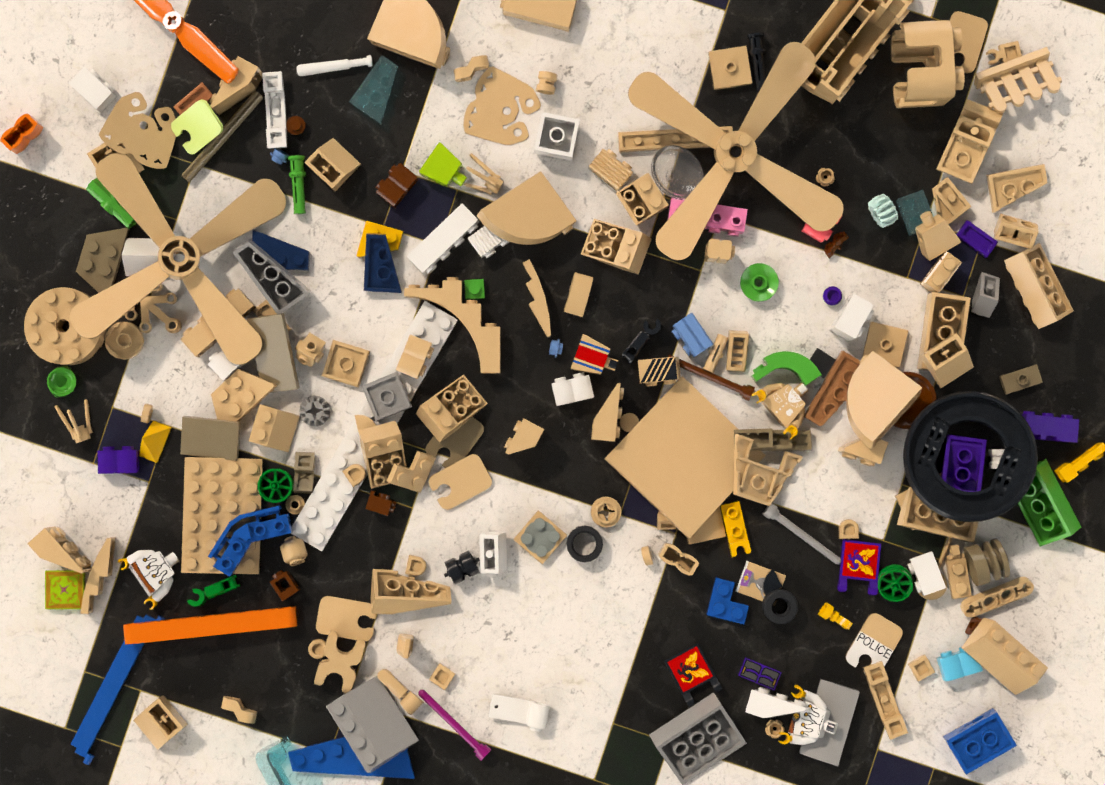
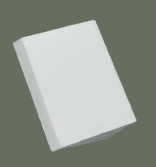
(138, 254)

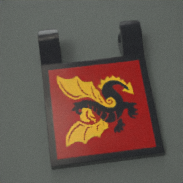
(690, 671)

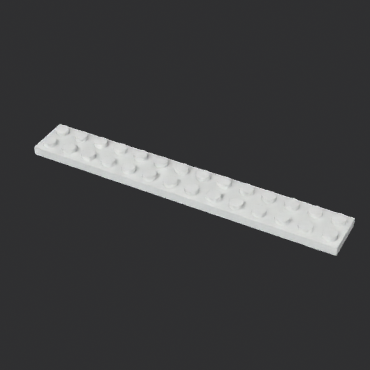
(334, 491)

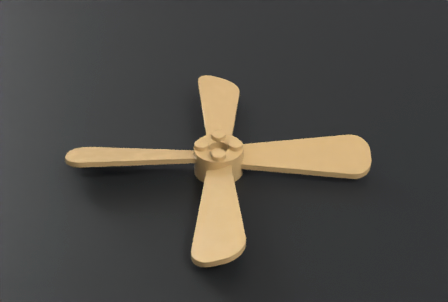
(808, 201)
(250, 210)

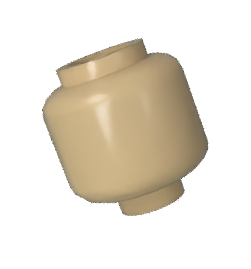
(293, 551)

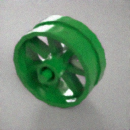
(275, 485)
(894, 583)

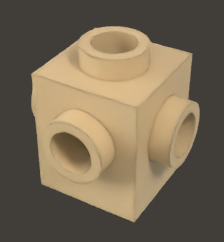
(310, 350)

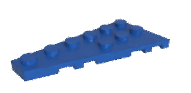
(339, 758)

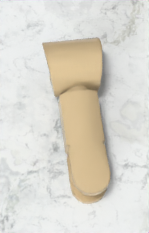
(409, 701)

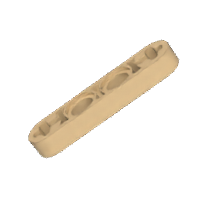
(997, 599)

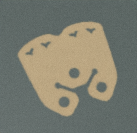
(489, 105)
(136, 140)

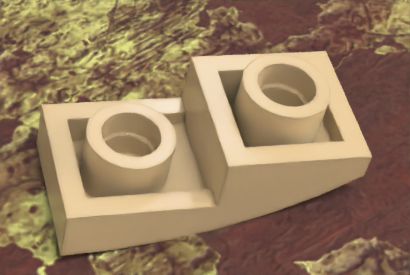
(578, 294)

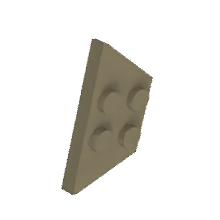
(102, 258)

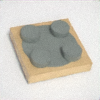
(540, 537)

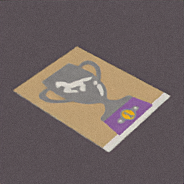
(752, 581)

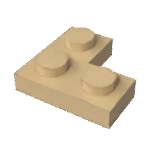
(415, 476)

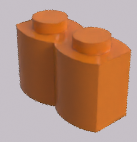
(19, 136)

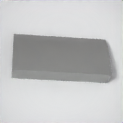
(841, 704)

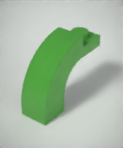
(792, 361)

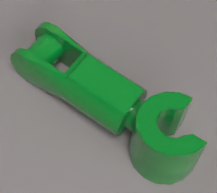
(213, 591)

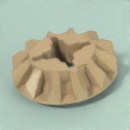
(599, 518)

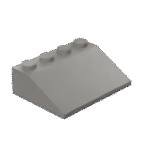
(372, 724)
(697, 739)

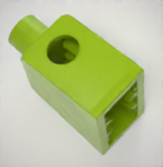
(443, 167)

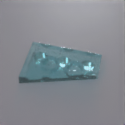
(376, 89)

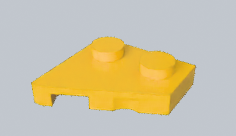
(393, 236)

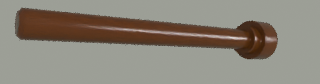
(745, 391)

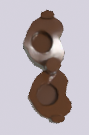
(832, 246)

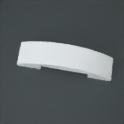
(275, 110)

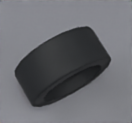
(584, 558)

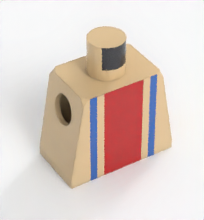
(592, 357)

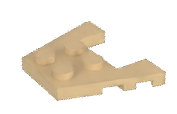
(757, 480)

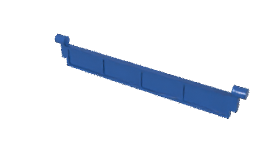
(107, 695)

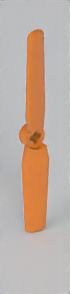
(191, 38)

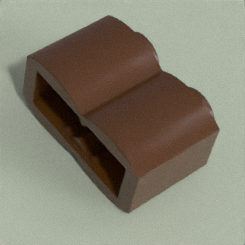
(396, 185)

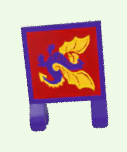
(859, 562)

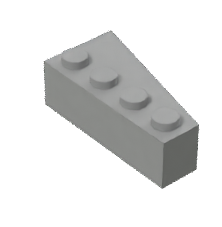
(272, 279)

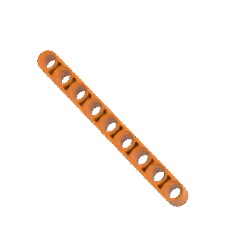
(210, 625)

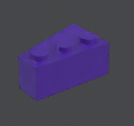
(1053, 428)

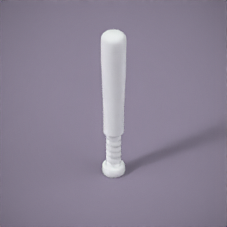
(329, 66)

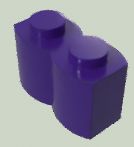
(118, 461)

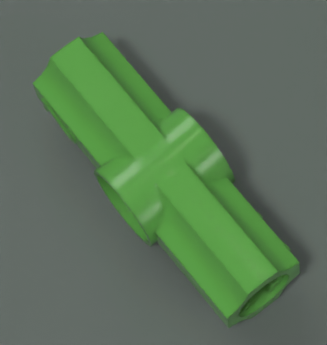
(109, 203)

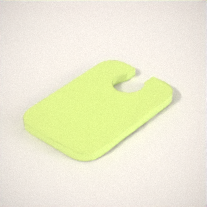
(200, 123)

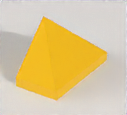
(154, 441)

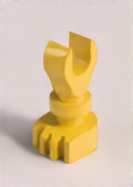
(827, 612)

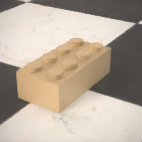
(943, 317)

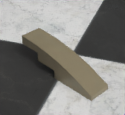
(775, 440)

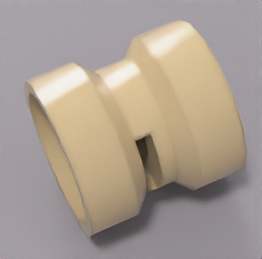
(546, 82)

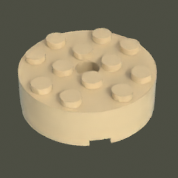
(45, 331)

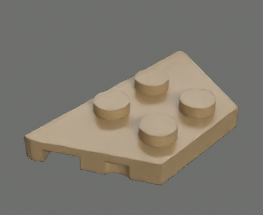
(239, 395)

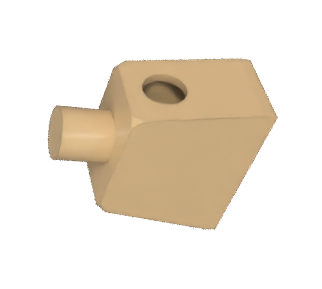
(935, 236)

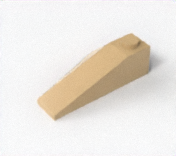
(399, 594)

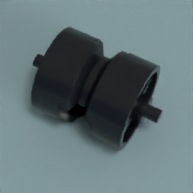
(460, 568)

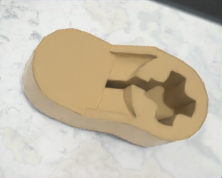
(476, 64)
(243, 714)

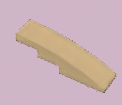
(539, 305)
(101, 568)

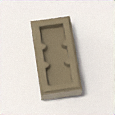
(1021, 379)

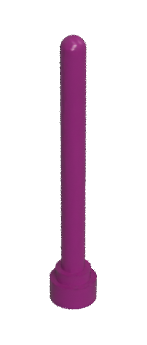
(480, 749)

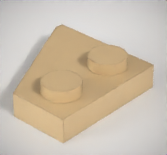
(949, 201)

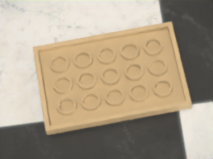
(213, 496)

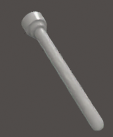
(773, 513)

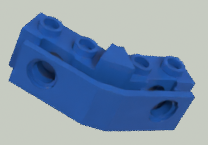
(246, 535)

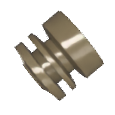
(990, 560)

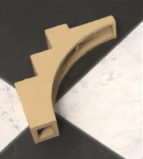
(470, 314)

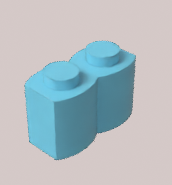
(957, 665)

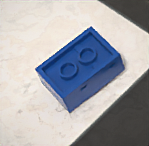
(979, 741)

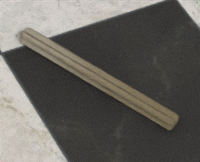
(217, 142)

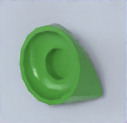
(61, 381)

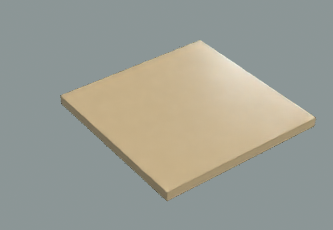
(681, 457)

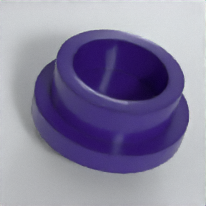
(832, 295)

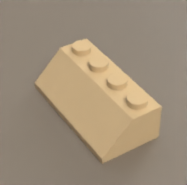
(1038, 286)
(1004, 656)

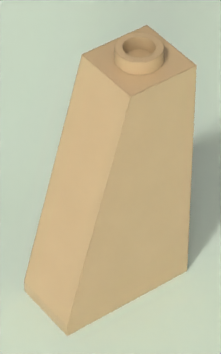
(549, 13)

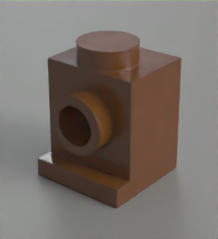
(380, 504)
(284, 592)

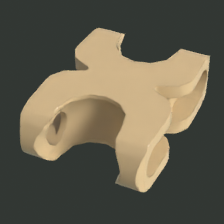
(339, 662)

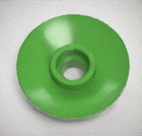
(759, 272)

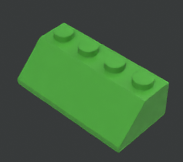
(1048, 508)

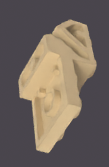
(969, 141)

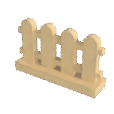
(1013, 70)

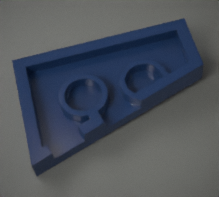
(285, 254)
(379, 266)

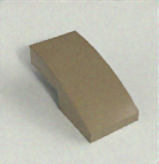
(304, 472)

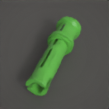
(297, 174)

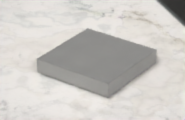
(386, 396)

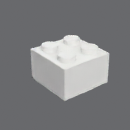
(556, 136)
(852, 317)

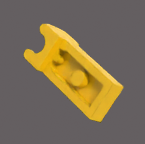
(1068, 471)
(735, 527)

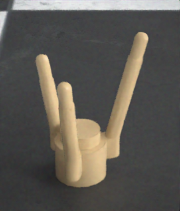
(492, 182)
(78, 433)

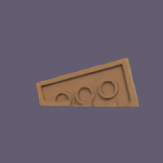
(833, 389)

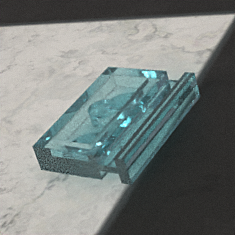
(911, 208)

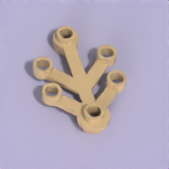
(147, 304)

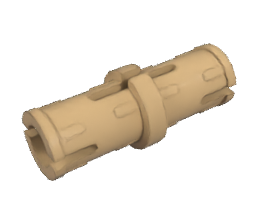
(721, 341)

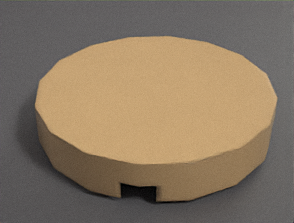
(124, 340)

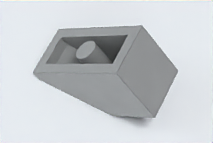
(986, 295)

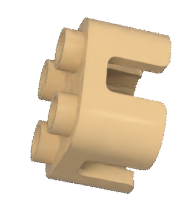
(934, 46)

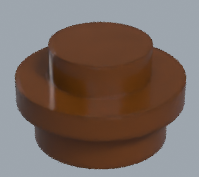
(295, 125)

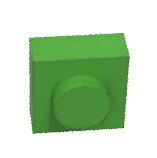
(474, 289)

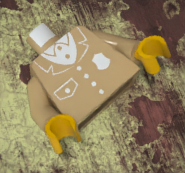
(784, 404)

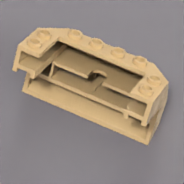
(846, 52)

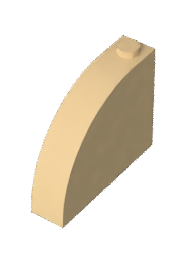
(410, 30)
(528, 213)
(878, 398)

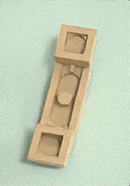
(884, 700)

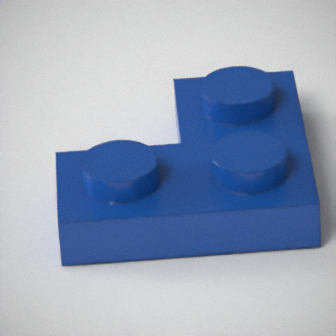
(720, 603)

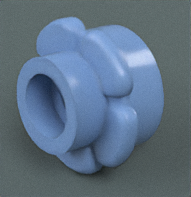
(279, 156)
(555, 347)

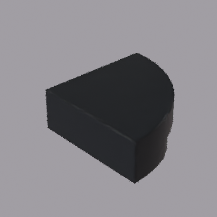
(771, 582)

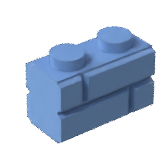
(692, 335)

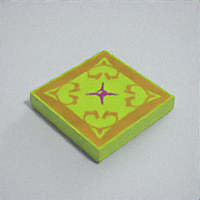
(64, 589)

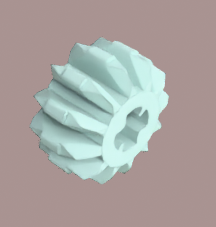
(883, 210)

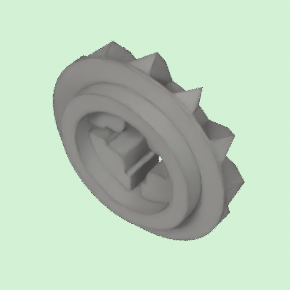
(319, 403)

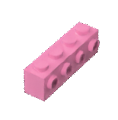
(722, 219)

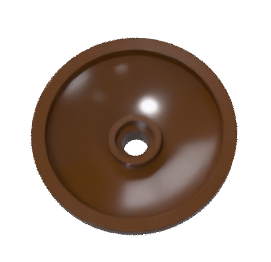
(926, 397)

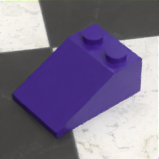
(964, 463)

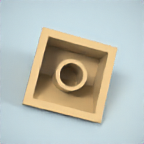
(274, 428)

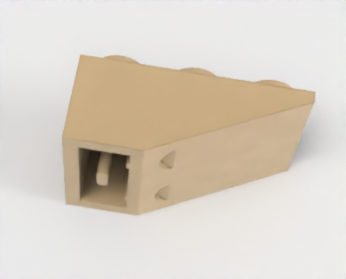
(242, 86)
(616, 246)
(451, 408)
(605, 422)
(381, 449)
(55, 548)

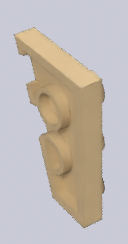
(1012, 184)

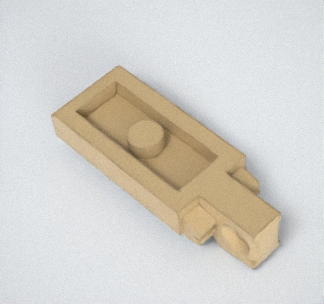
(957, 573)

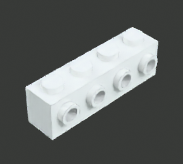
(442, 239)

